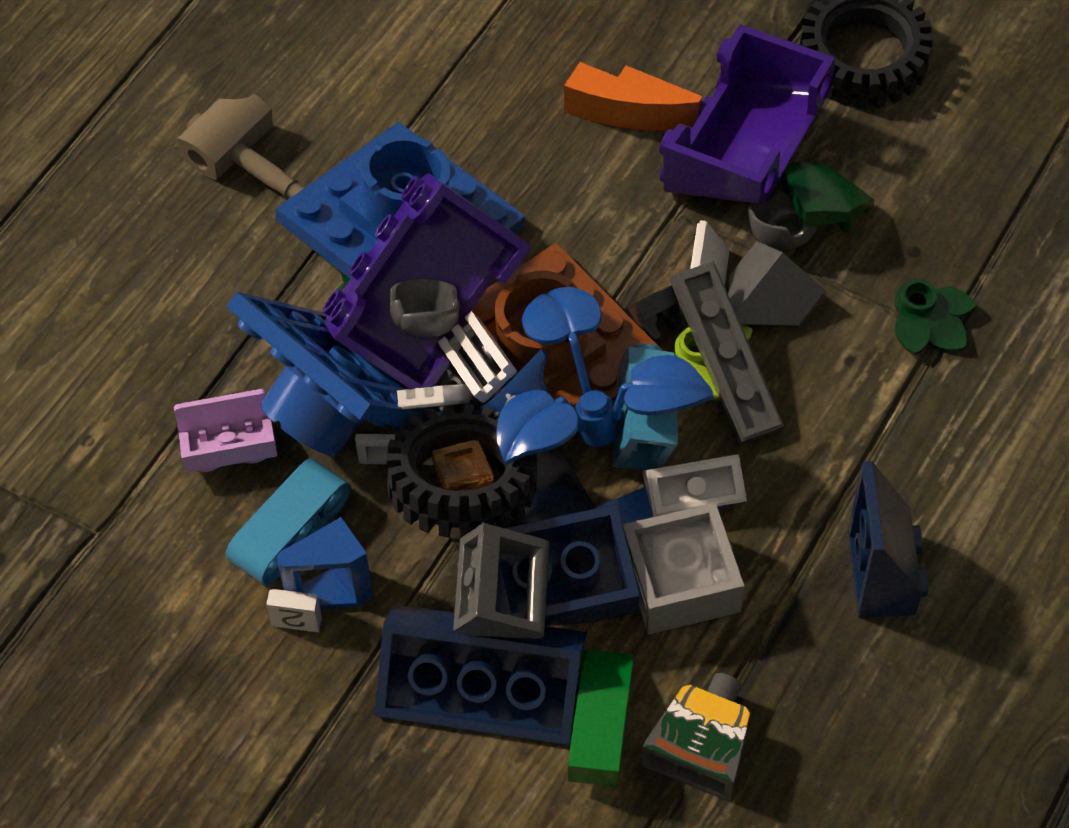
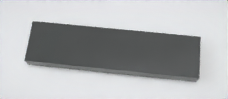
(726, 353)

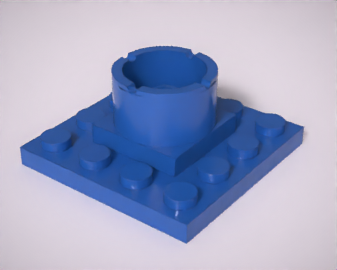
(349, 202)
(323, 384)

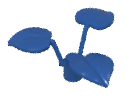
(538, 423)

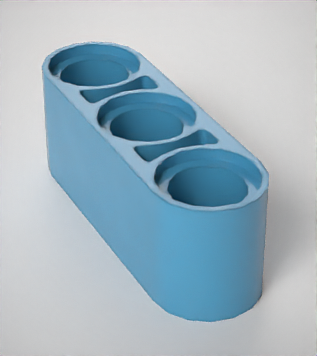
(293, 512)

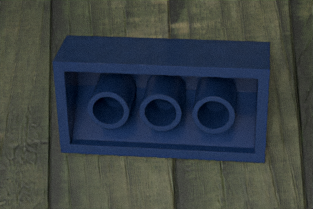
(478, 681)

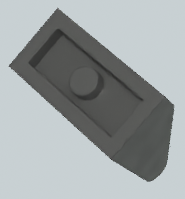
(478, 583)

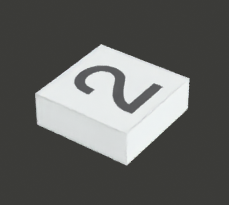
(294, 610)

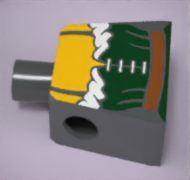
(701, 737)

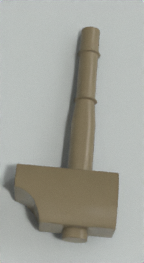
(226, 136)

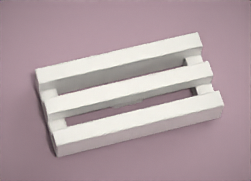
(463, 338)
(434, 396)

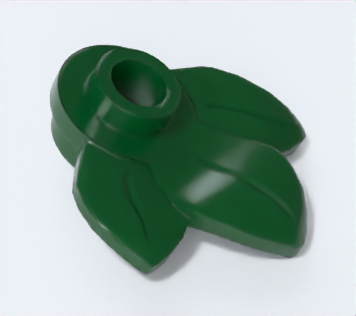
(934, 321)

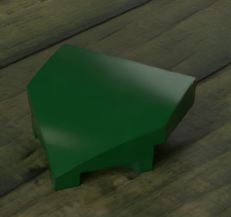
(824, 195)

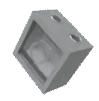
(683, 568)

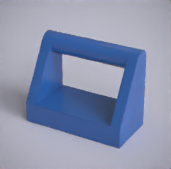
(332, 548)

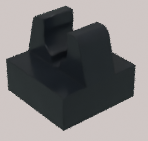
(660, 304)

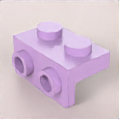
(224, 431)

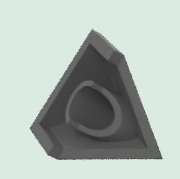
(772, 289)

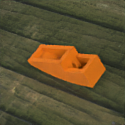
(629, 100)

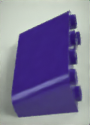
(751, 122)
(428, 238)

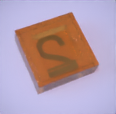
(462, 466)

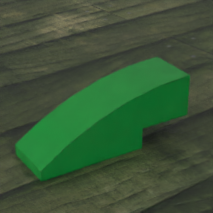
(600, 718)

